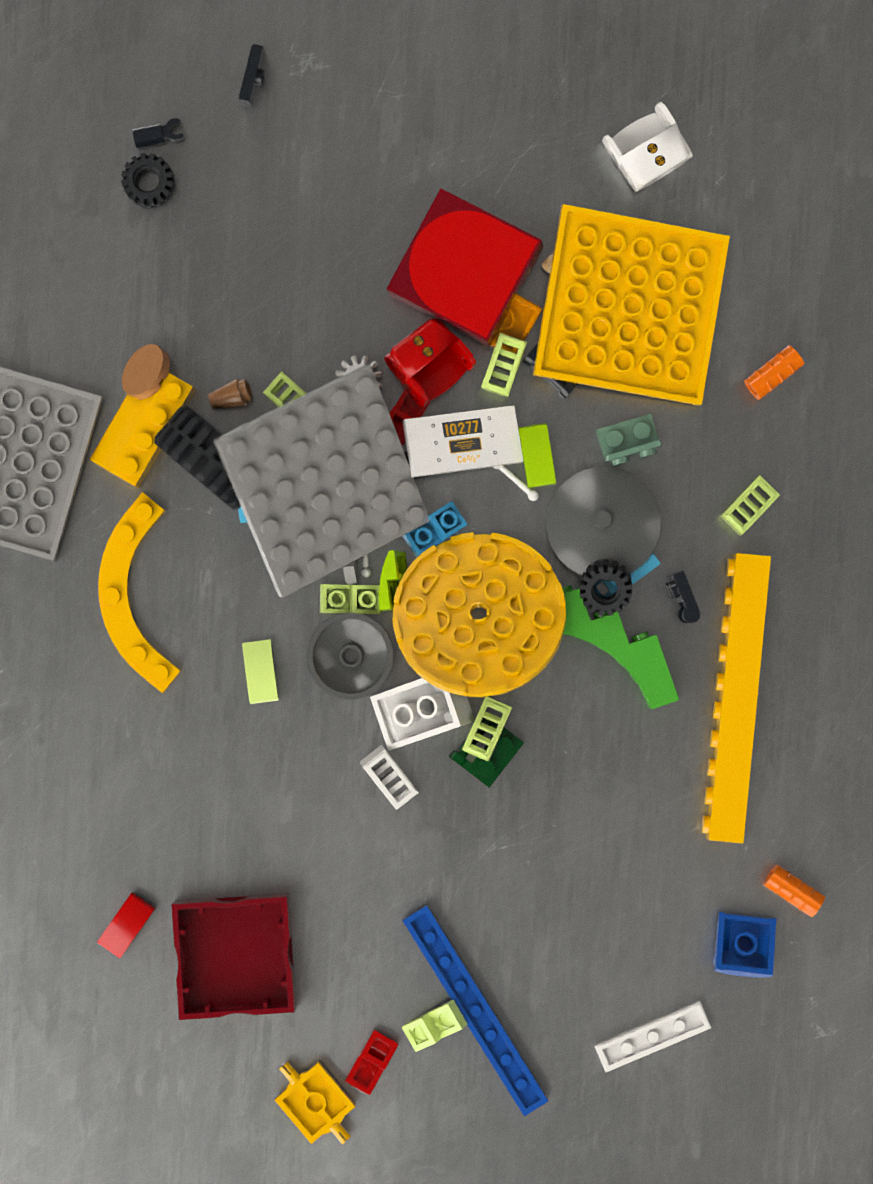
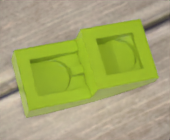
(537, 455)
(392, 573)

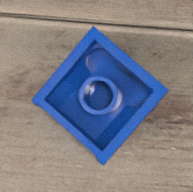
(745, 946)

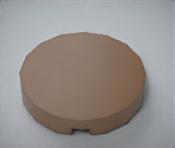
(145, 371)

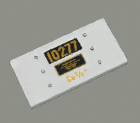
(462, 441)

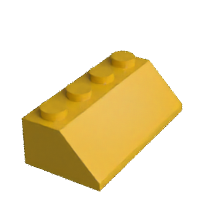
(129, 440)

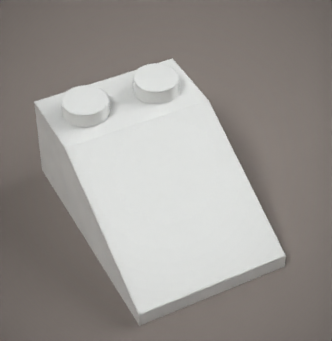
(419, 712)

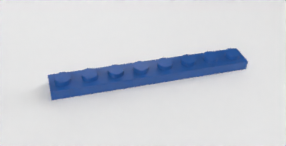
(475, 1010)

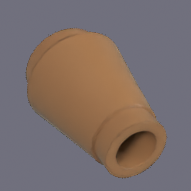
(231, 395)

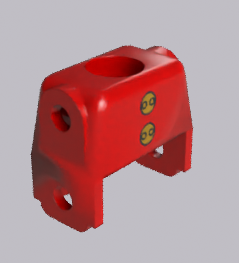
(429, 361)

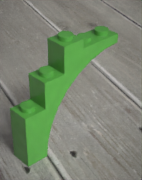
(640, 658)

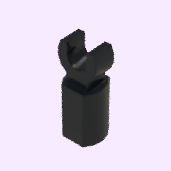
(156, 134)

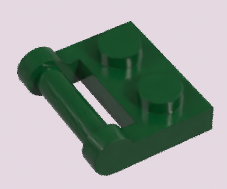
(503, 753)

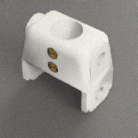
(648, 148)

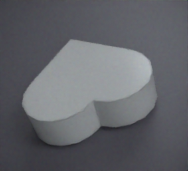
(351, 572)

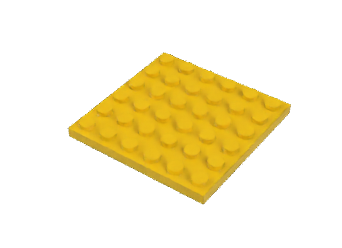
(631, 305)

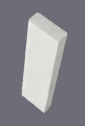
(652, 1036)

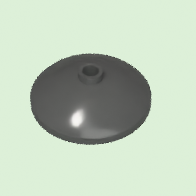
(328, 656)

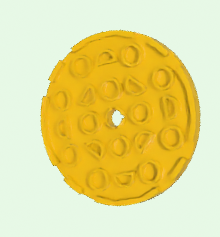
(487, 653)

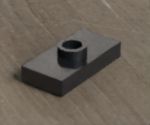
(253, 75)

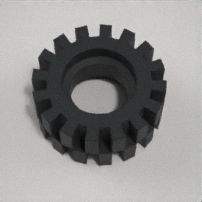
(139, 165)
(601, 603)

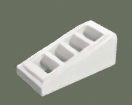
(373, 758)

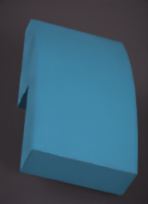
(441, 526)

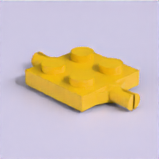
(315, 1102)

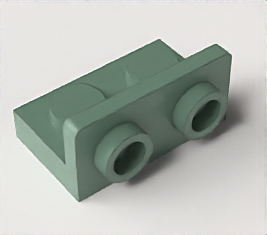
(628, 439)

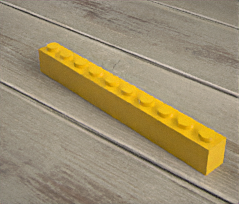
(737, 697)

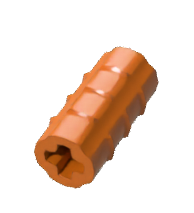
(774, 372)
(794, 890)

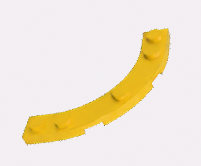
(115, 594)

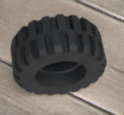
(192, 445)

